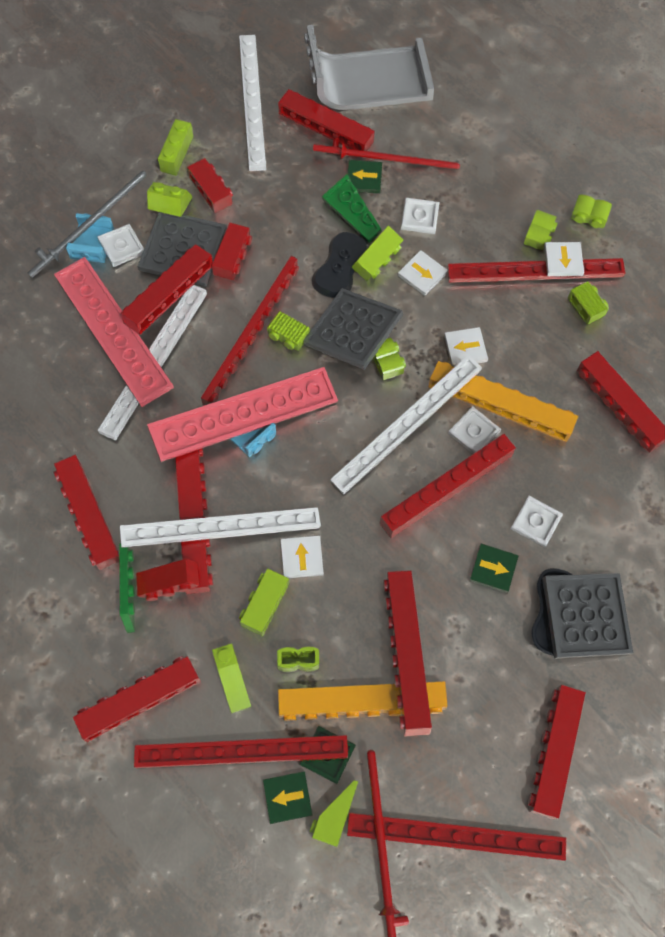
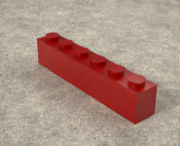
(325, 121)
(167, 289)
(623, 401)
(87, 511)
(136, 699)
(557, 752)

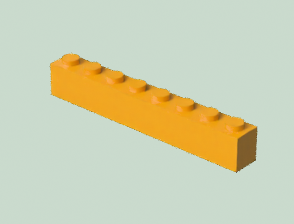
(511, 404)
(351, 701)

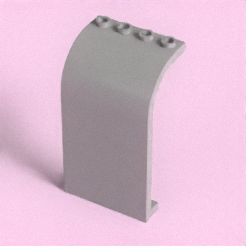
(370, 76)

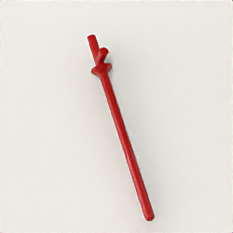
(335, 149)
(388, 909)

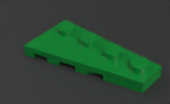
(351, 207)
(127, 591)

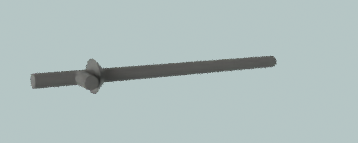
(54, 253)

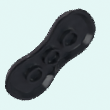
(337, 270)
(541, 630)

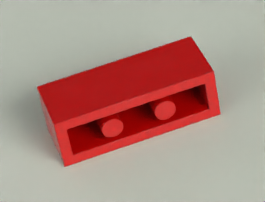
(210, 185)
(231, 251)
(167, 579)

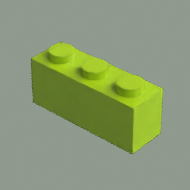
(175, 147)
(378, 254)
(264, 602)

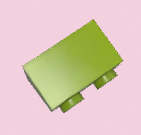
(168, 199)

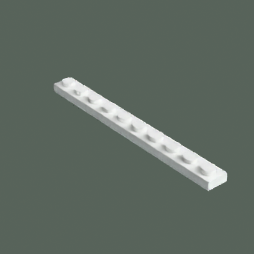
(252, 103)
(160, 349)
(406, 424)
(219, 527)

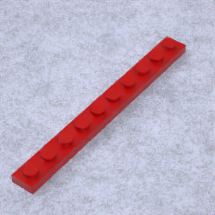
(529, 270)
(248, 335)
(241, 751)
(460, 837)

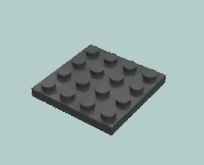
(174, 236)
(353, 328)
(587, 615)

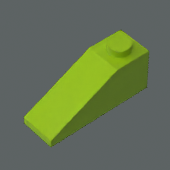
(231, 678)
(332, 820)

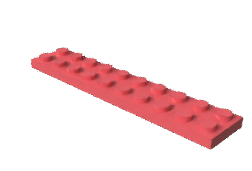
(118, 341)
(241, 414)

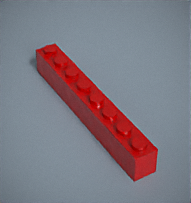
(447, 486)
(192, 506)
(408, 654)

